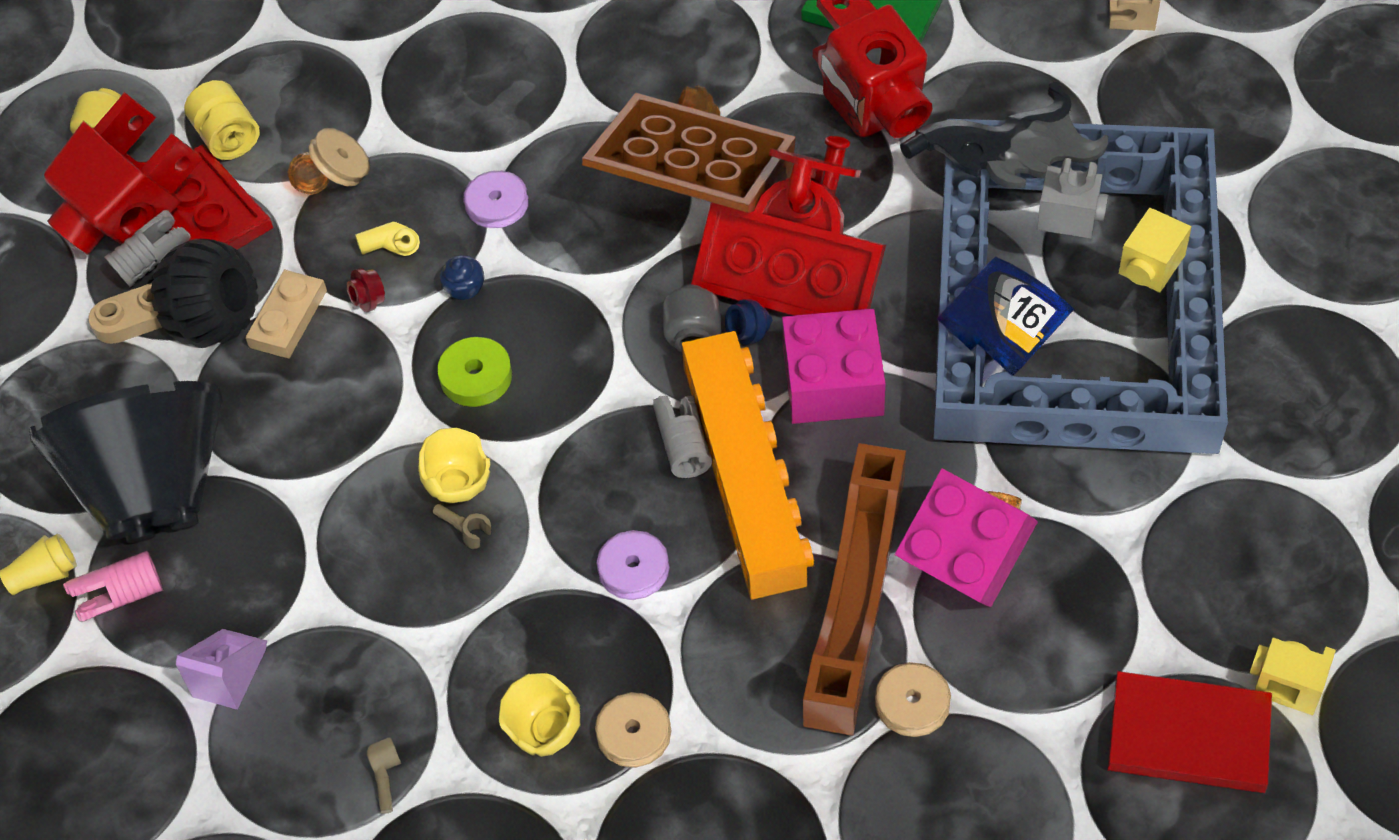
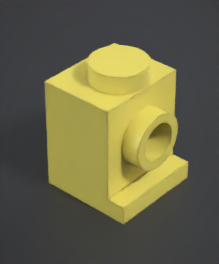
(1292, 673)

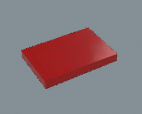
(217, 205)
(1190, 732)

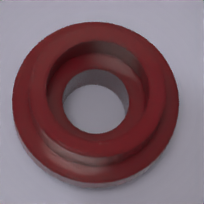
(365, 289)

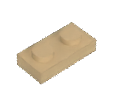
(286, 314)

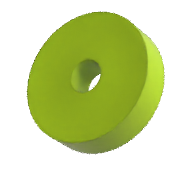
(477, 388)

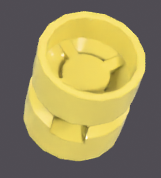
(221, 120)

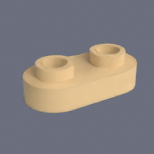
(124, 316)

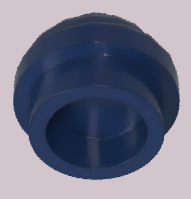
(462, 277)
(748, 320)

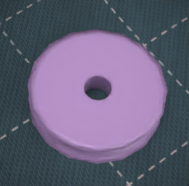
(500, 212)
(636, 581)

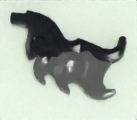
(1021, 145)

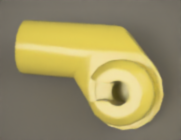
(389, 236)

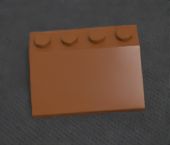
(691, 152)

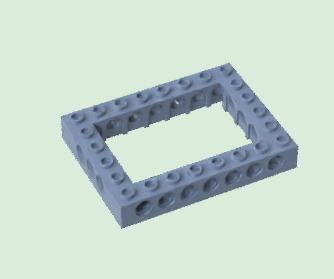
(1054, 411)

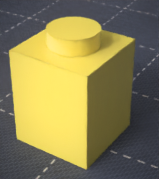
(1154, 250)

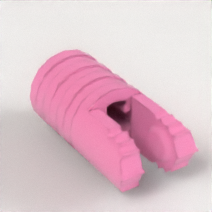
(125, 581)

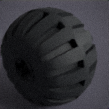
(204, 292)

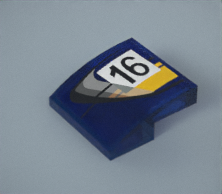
(1005, 314)

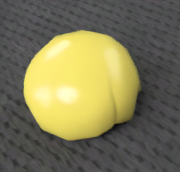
(453, 465)
(539, 714)

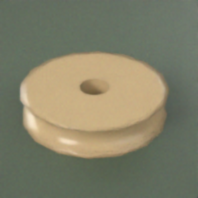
(339, 157)
(908, 717)
(633, 748)

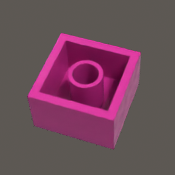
(833, 366)
(966, 537)

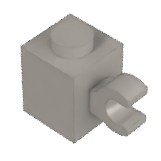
(1071, 200)

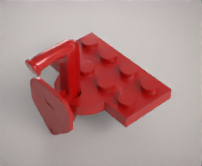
(793, 244)

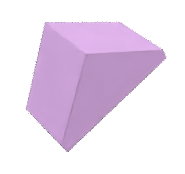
(221, 667)

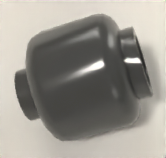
(690, 315)

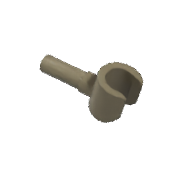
(465, 525)
(383, 757)

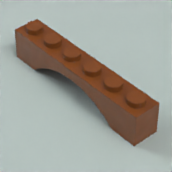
(856, 591)

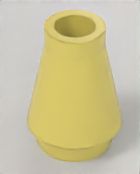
(40, 564)

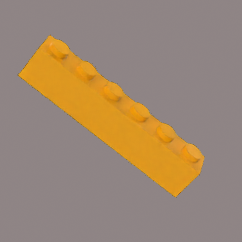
(745, 466)

